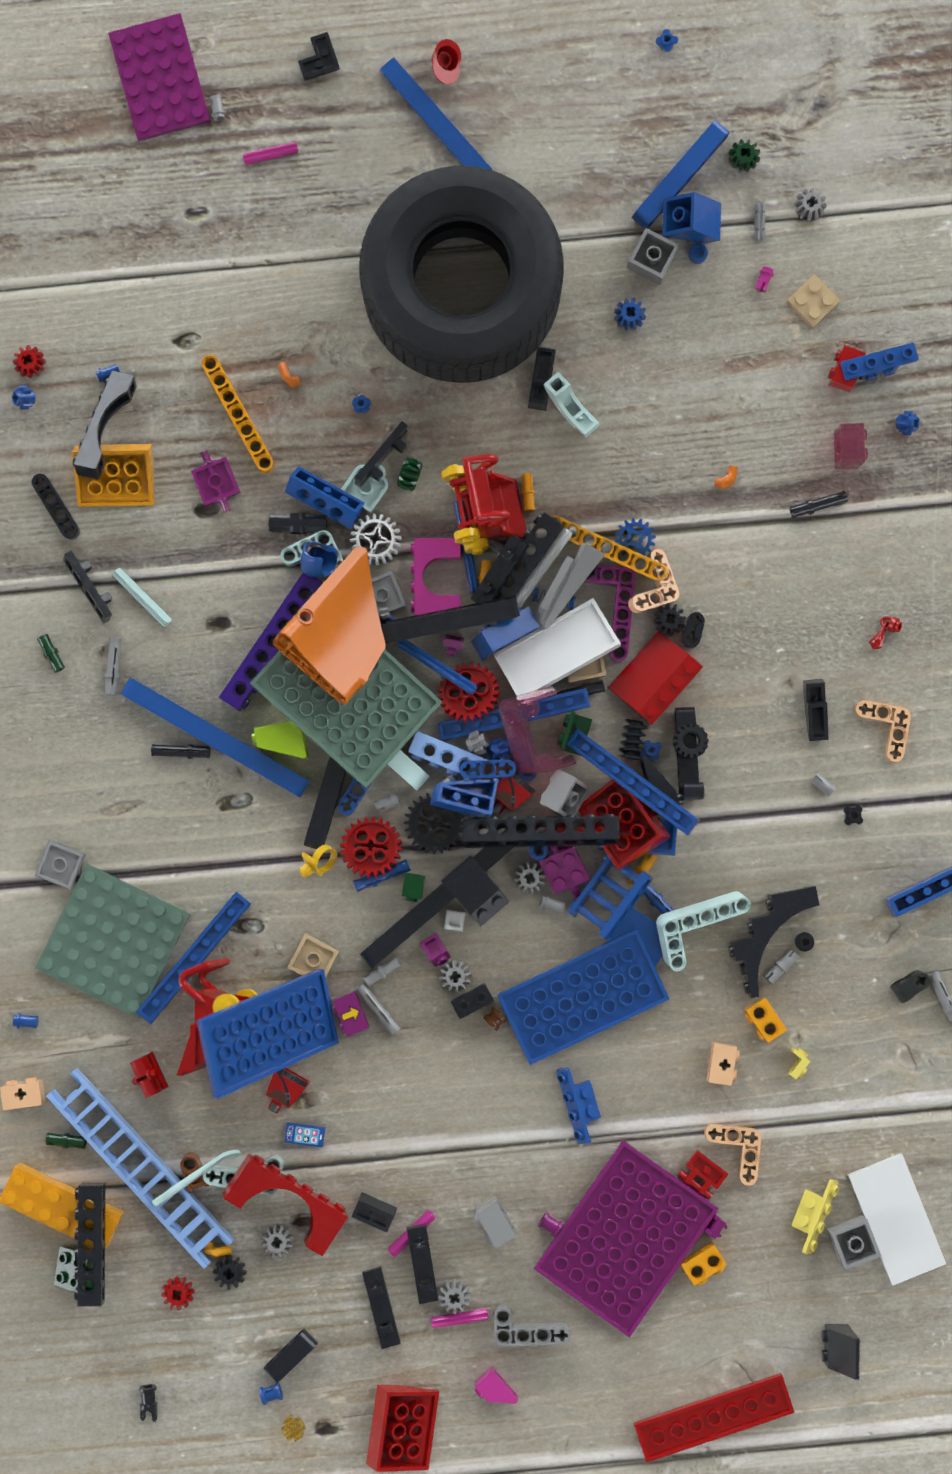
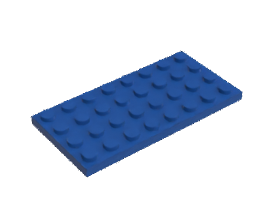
(583, 996)
(267, 1032)

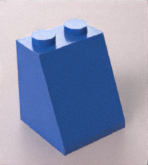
(692, 218)

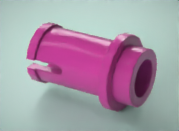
(764, 278)

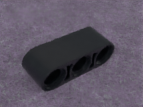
(290, 1355)

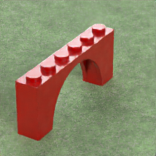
(256, 1176)

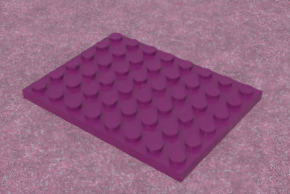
(626, 1238)

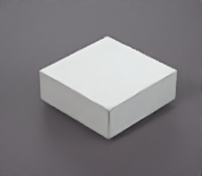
(454, 920)

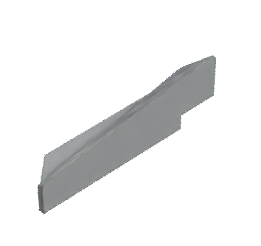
(567, 582)

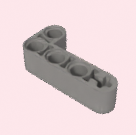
(532, 1330)

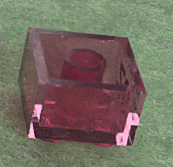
(850, 446)

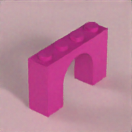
(425, 552)

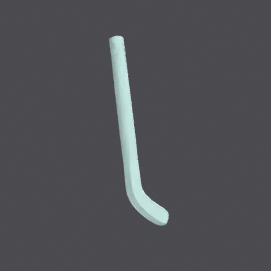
(189, 1179)

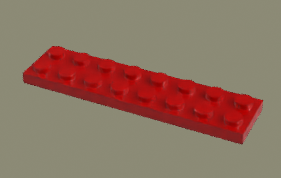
(714, 1417)

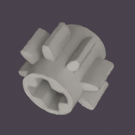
(477, 743)

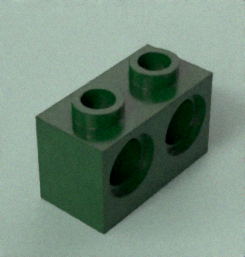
(413, 887)

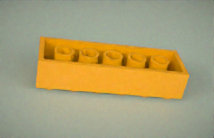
(51, 1202)

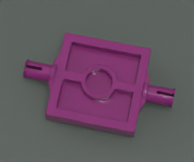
(215, 481)
(564, 870)

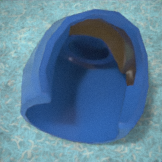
(318, 559)

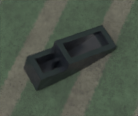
(542, 373)
(816, 709)

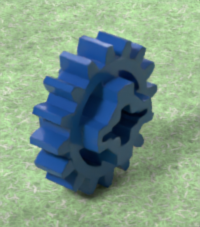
(643, 534)

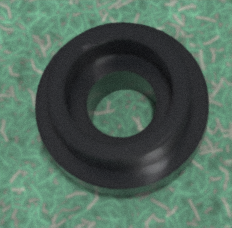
(798, 941)

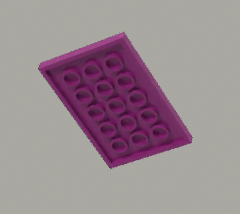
(159, 77)

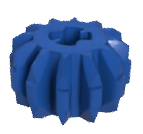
(621, 314)

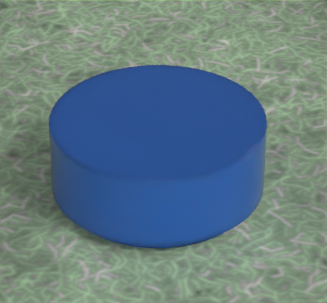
(698, 253)

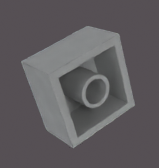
(652, 256)
(564, 794)
(495, 1222)
(854, 1242)

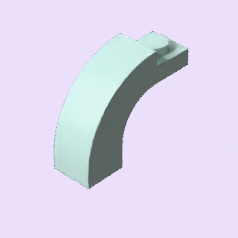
(569, 406)

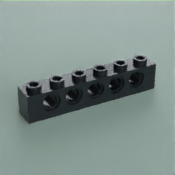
(553, 529)
(97, 1193)

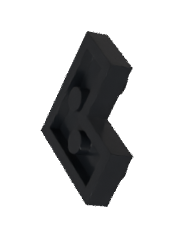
(323, 61)

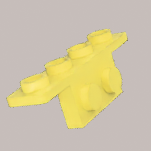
(812, 1214)

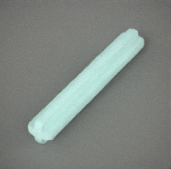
(141, 597)

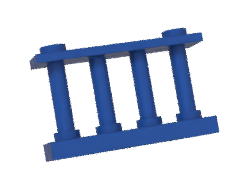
(619, 912)

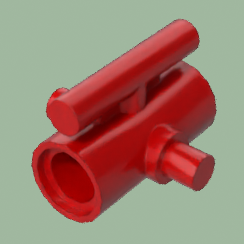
(148, 1075)

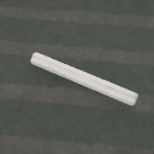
(543, 566)

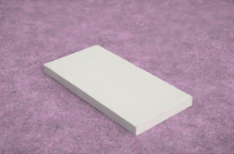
(558, 650)
(897, 1219)

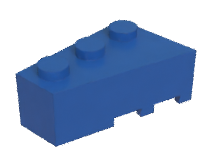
(504, 633)
(466, 797)

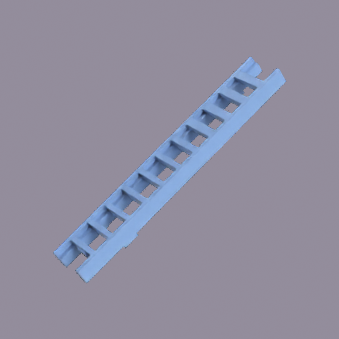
(129, 1178)

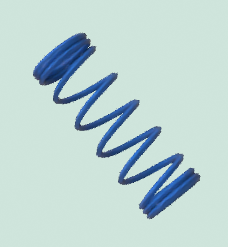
(535, 597)

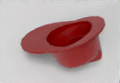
(446, 61)

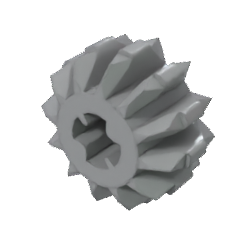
(803, 206)
(535, 875)
(449, 972)
(270, 1237)
(457, 1302)

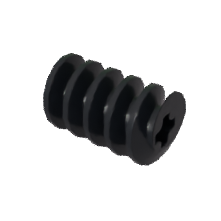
(632, 739)

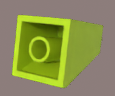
(282, 739)

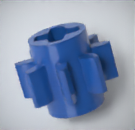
(23, 397)
(907, 423)
(498, 749)

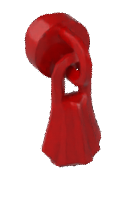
(894, 626)

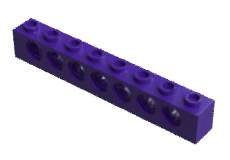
(262, 645)

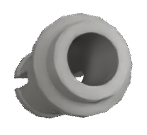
(217, 108)
(825, 786)
(387, 803)
(551, 904)

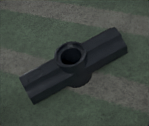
(297, 523)

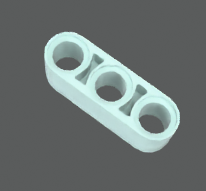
(408, 770)

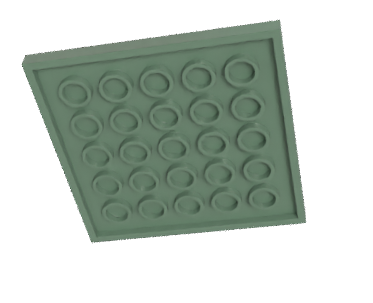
(112, 940)

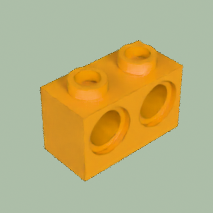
(768, 1017)
(700, 1259)

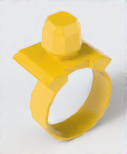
(312, 862)

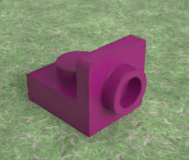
(435, 950)

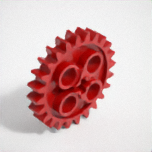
(457, 705)
(373, 831)

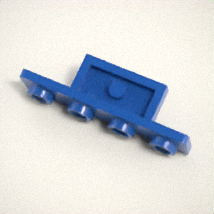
(879, 363)
(580, 1104)

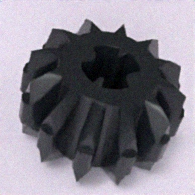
(663, 616)
(236, 1268)

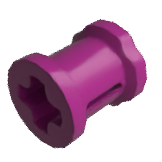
(550, 1224)

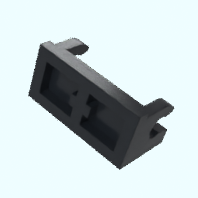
(374, 1212)

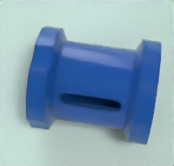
(271, 1393)

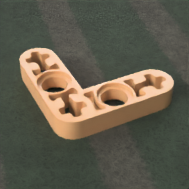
(662, 587)
(892, 719)
(746, 1146)

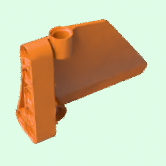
(340, 631)

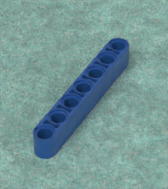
(681, 174)

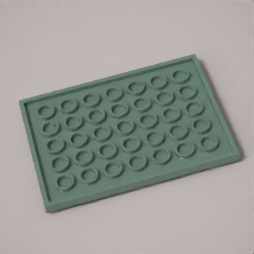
(354, 734)

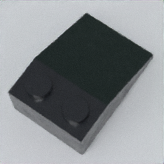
(658, 780)
(475, 891)
(841, 1350)

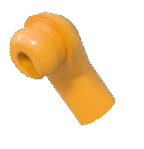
(216, 1252)

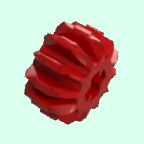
(29, 368)
(170, 1289)

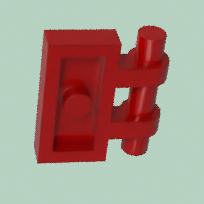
(707, 1170)

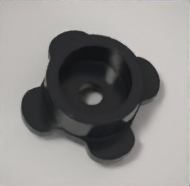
(848, 815)

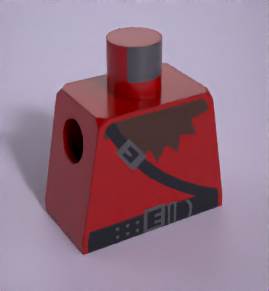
(511, 793)
(285, 1089)

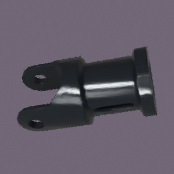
(148, 1401)

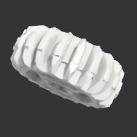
(378, 529)

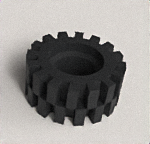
(690, 729)

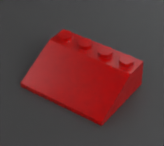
(655, 677)
(639, 825)
(402, 1428)

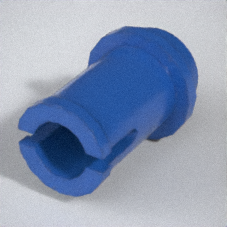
(103, 374)
(25, 1021)

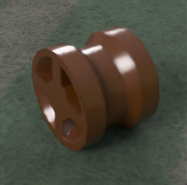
(495, 1018)

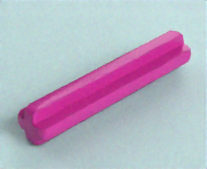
(270, 153)
(402, 1242)
(459, 1318)

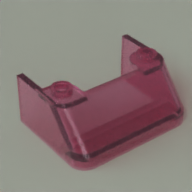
(514, 718)

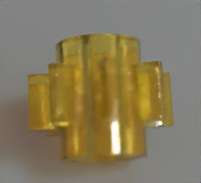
(293, 1428)

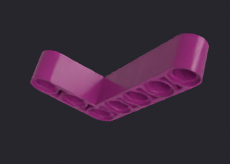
(619, 605)

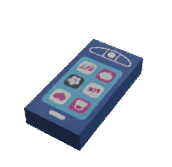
(304, 1134)

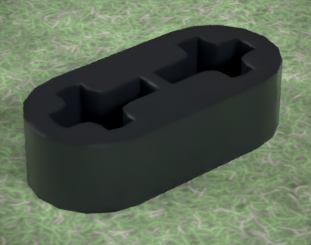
(689, 628)

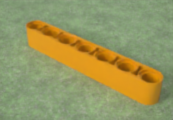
(236, 405)
(616, 549)

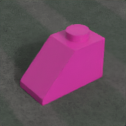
(494, 1388)

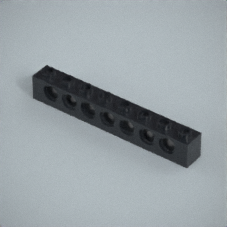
(550, 837)

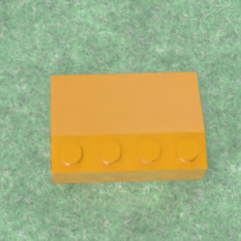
(124, 480)

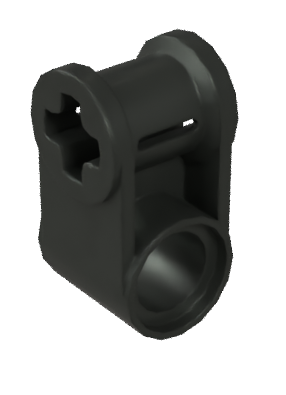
(908, 987)

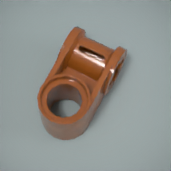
(199, 1182)

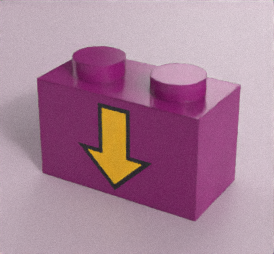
(350, 1013)

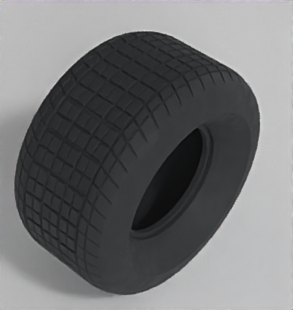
(448, 206)

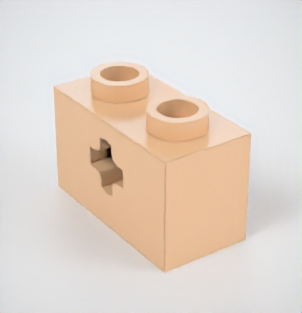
(718, 1053)
(13, 1100)

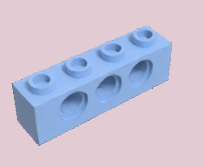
(422, 740)

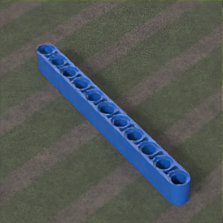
(215, 737)

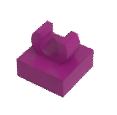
(453, 643)
(715, 1226)

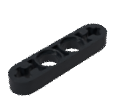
(54, 507)

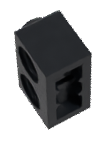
(472, 1000)

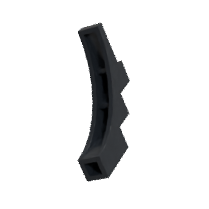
(750, 950)

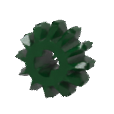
(747, 161)
(409, 474)

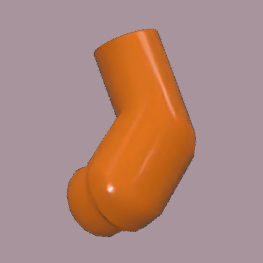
(286, 376)
(727, 480)

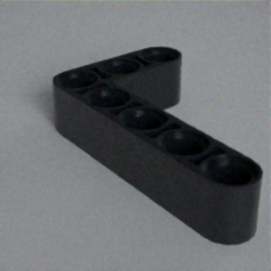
(687, 769)

